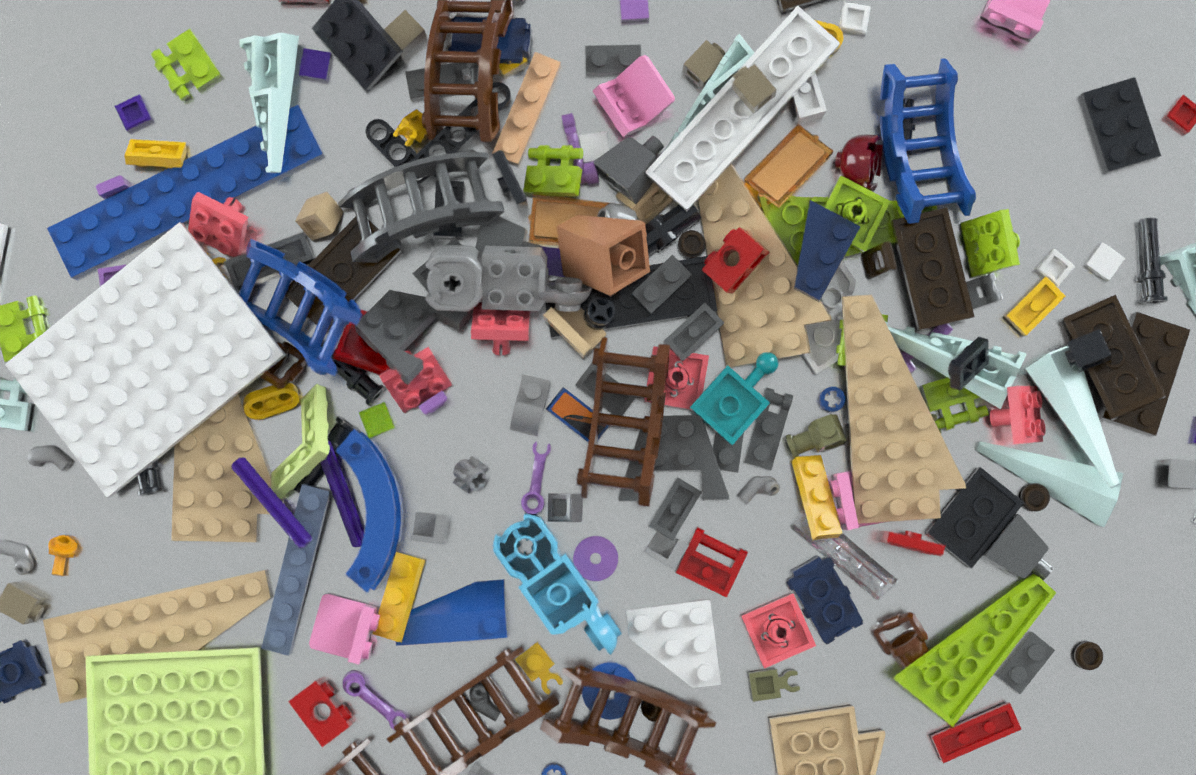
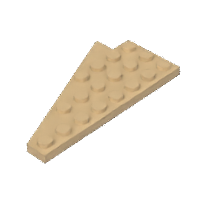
(766, 308)
(893, 438)
(207, 493)
(156, 623)
(824, 744)

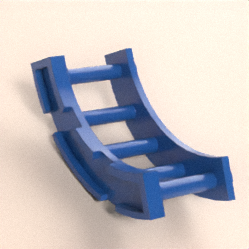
(895, 145)
(314, 285)
(381, 506)

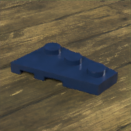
(822, 250)

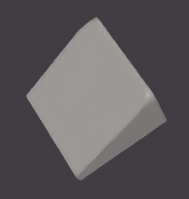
(565, 507)

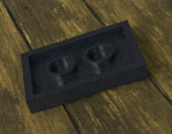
(357, 41)
(1120, 125)
(975, 517)

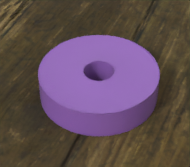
(608, 555)

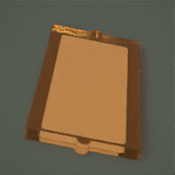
(788, 165)
(552, 211)

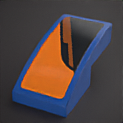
(573, 414)

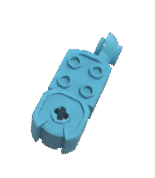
(553, 582)

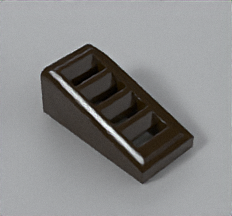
(879, 261)

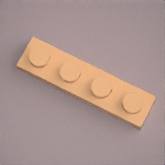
(527, 107)

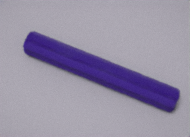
(343, 498)
(271, 502)

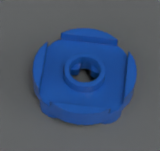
(615, 706)

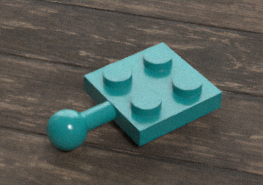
(732, 402)

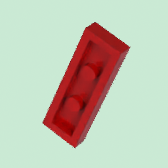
(975, 732)

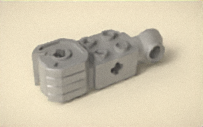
(499, 279)

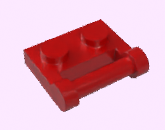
(708, 571)

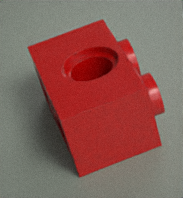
(750, 253)
(321, 728)

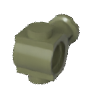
(822, 435)

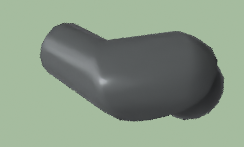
(481, 702)

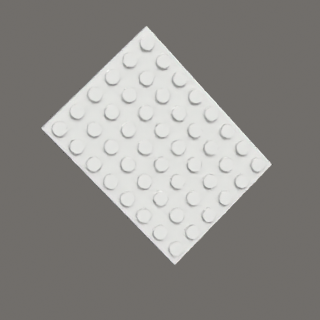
(145, 360)

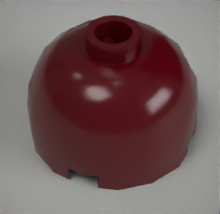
(861, 160)

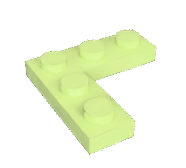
(313, 446)

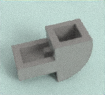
(529, 405)

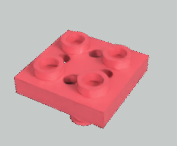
(218, 224)
(500, 327)
(693, 367)
(424, 386)
(1022, 415)
(778, 630)

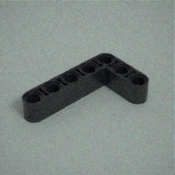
(441, 141)

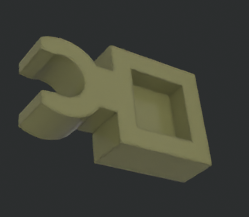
(767, 684)

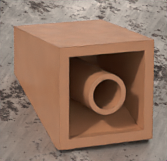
(603, 251)

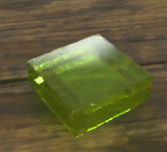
(377, 420)

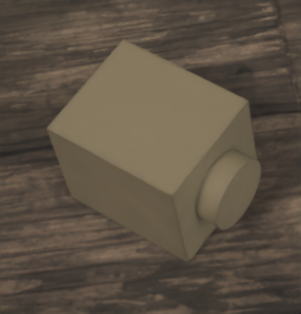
(406, 32)
(703, 62)
(753, 87)
(21, 603)

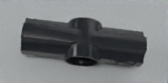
(666, 228)

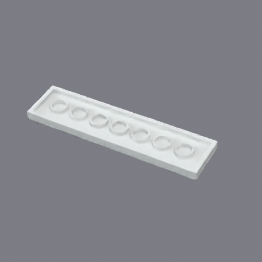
(728, 124)

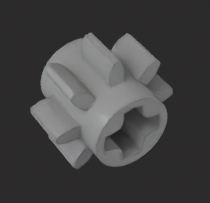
(470, 474)

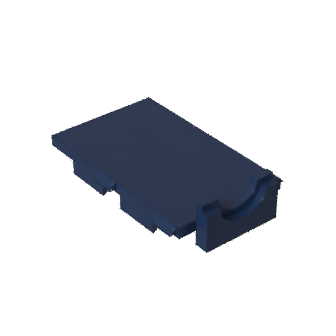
(512, 46)
(825, 598)
(19, 671)

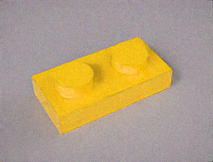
(155, 153)
(1034, 306)

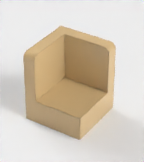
(319, 216)

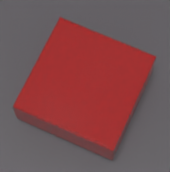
(1182, 114)

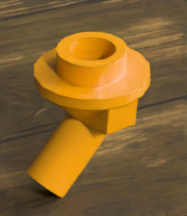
(61, 547)

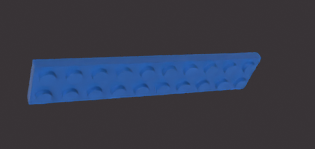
(166, 198)

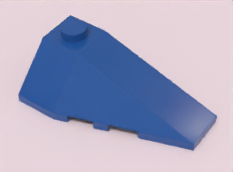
(462, 615)

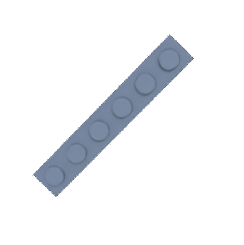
(295, 572)

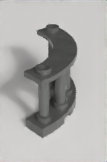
(421, 222)

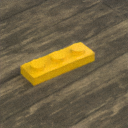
(816, 497)
(399, 596)

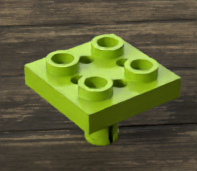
(869, 206)
(995, 242)

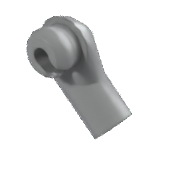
(48, 453)
(759, 485)
(20, 554)

